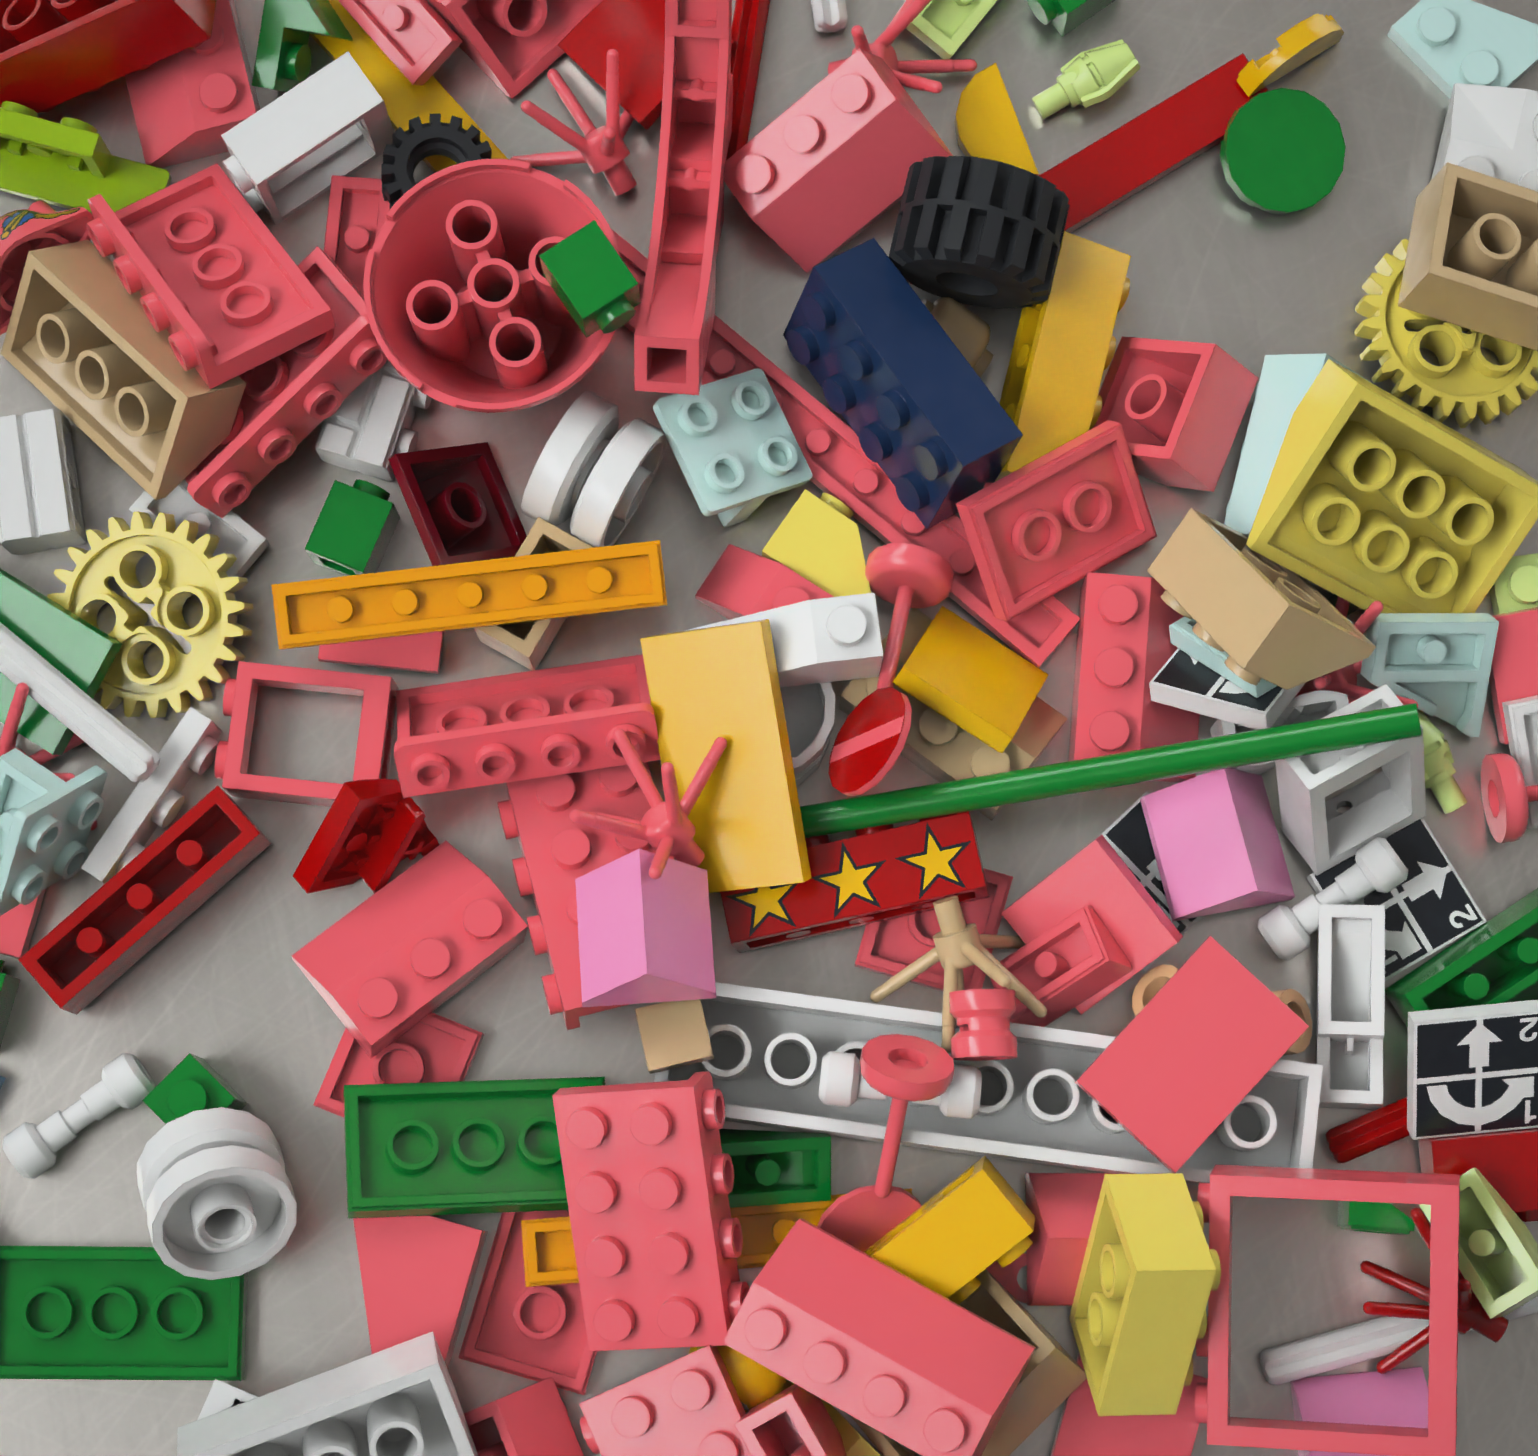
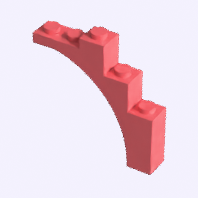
(689, 199)

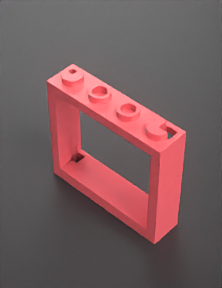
(1213, 1397)

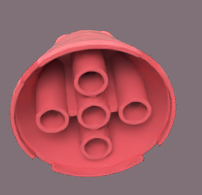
(464, 291)

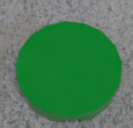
(1282, 151)

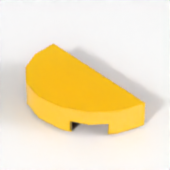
(1296, 48)
(988, 123)

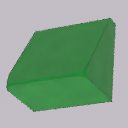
(1373, 1218)

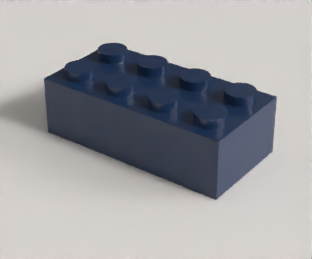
(899, 382)

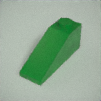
(778, 1166)

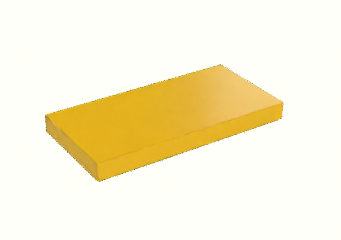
(729, 687)

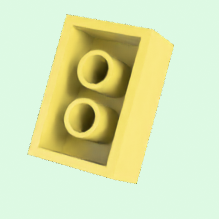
(1143, 1294)

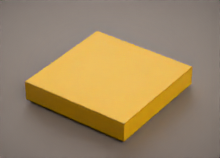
(971, 679)

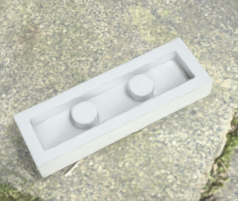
(158, 798)

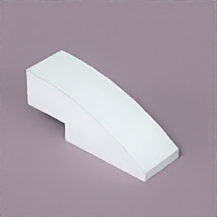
(1351, 1005)

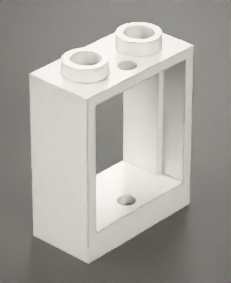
(306, 136)
(1377, 804)

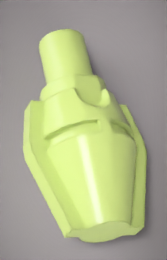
(1089, 78)
(1439, 767)

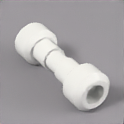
(1376, 868)
(843, 1084)
(34, 1147)

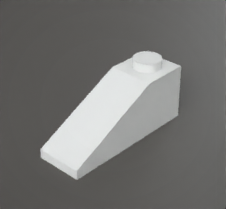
(823, 639)

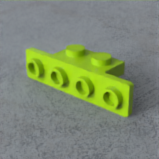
(68, 163)

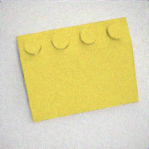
(1389, 502)

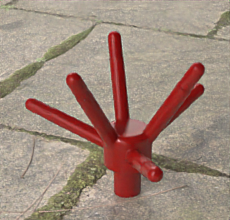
(1470, 1310)

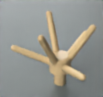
(956, 948)

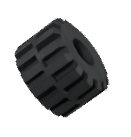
(979, 231)

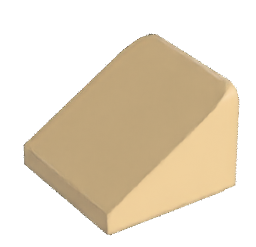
(674, 1034)

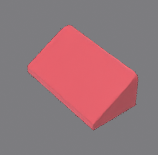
(1066, 966)

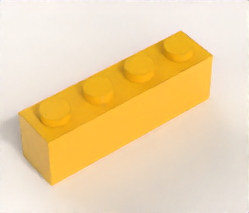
(1064, 350)
(959, 1233)

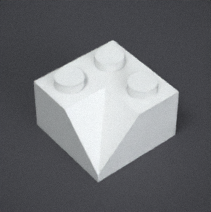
(1492, 133)

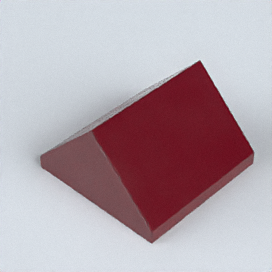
(459, 503)

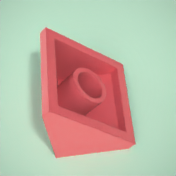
(1063, 1221)

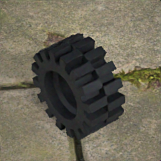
(424, 141)

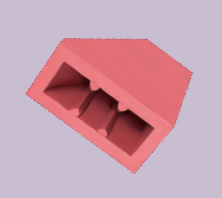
(416, 1277)

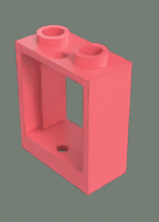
(240, 703)

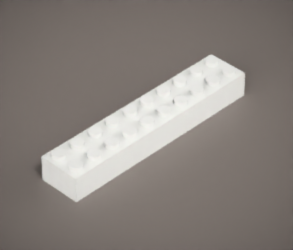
(1029, 1107)

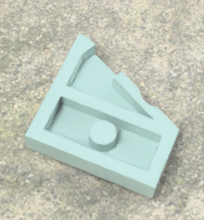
(1466, 43)
(1435, 661)

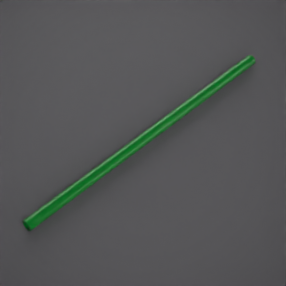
(1112, 770)

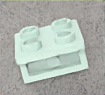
(733, 445)
(42, 826)

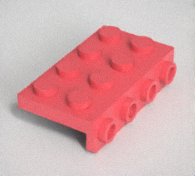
(210, 275)
(291, 393)
(522, 725)
(560, 852)
(651, 1212)
(669, 1412)

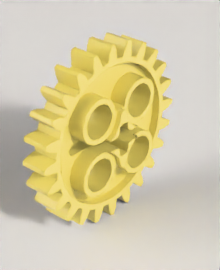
(1464, 379)
(181, 570)

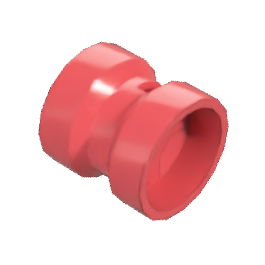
(983, 1024)

